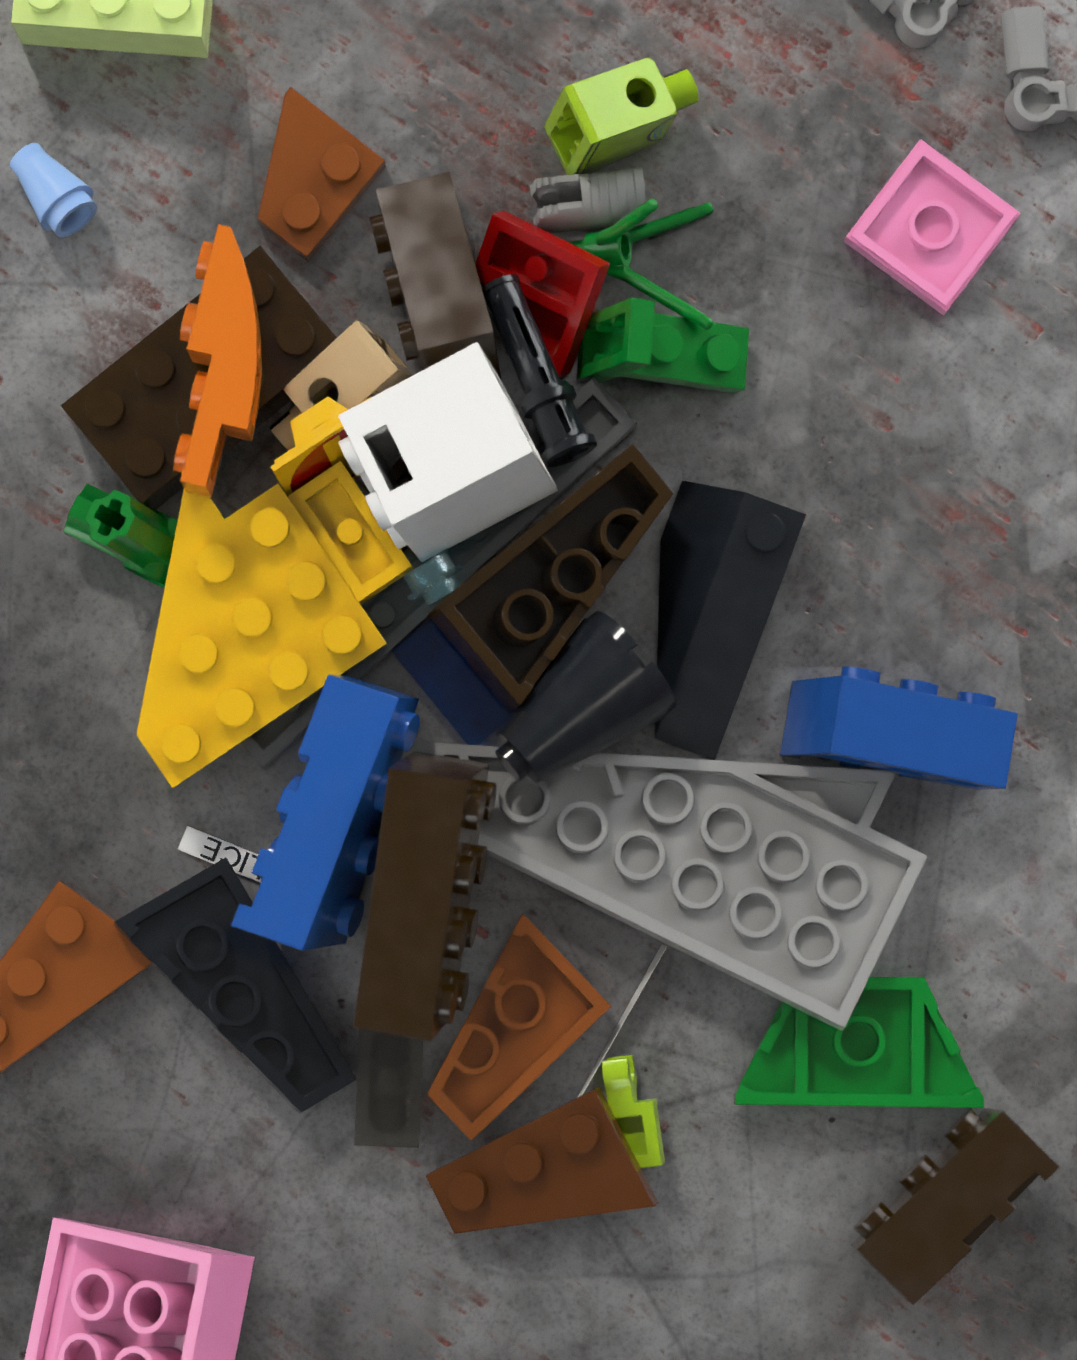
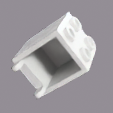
(462, 449)

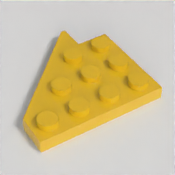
(243, 630)

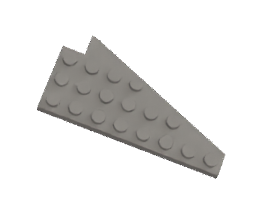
(718, 858)

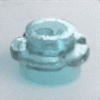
(433, 578)

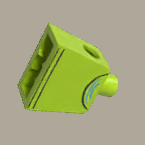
(616, 114)

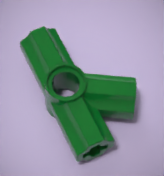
(124, 531)

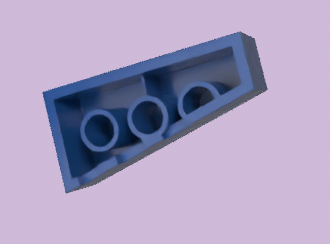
(331, 817)

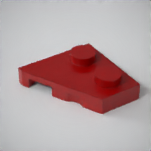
(554, 276)

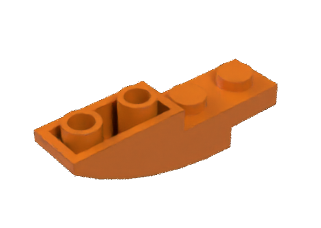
(227, 338)

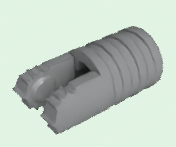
(587, 199)

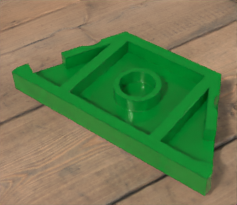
(885, 1057)

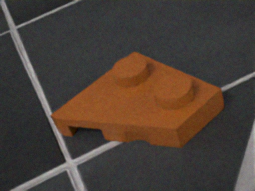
(313, 176)

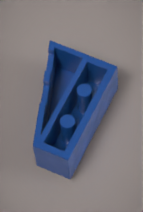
(900, 729)

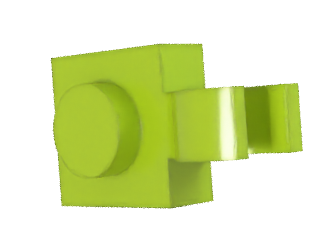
(635, 1117)

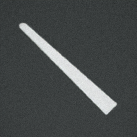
(642, 984)

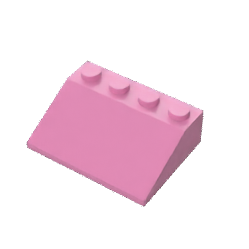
(136, 1297)

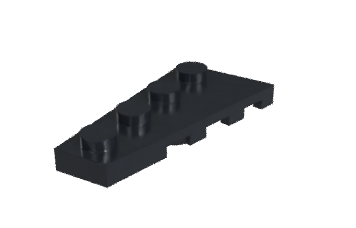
(239, 984)

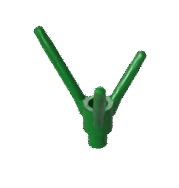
(615, 247)

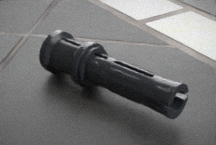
(546, 397)

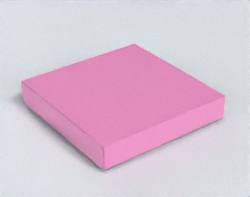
(932, 227)

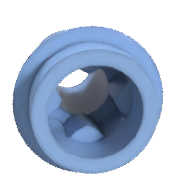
(55, 193)

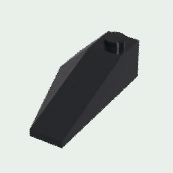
(716, 590)

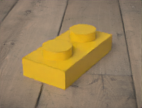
(349, 532)

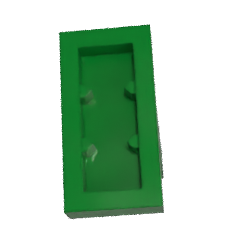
(662, 348)

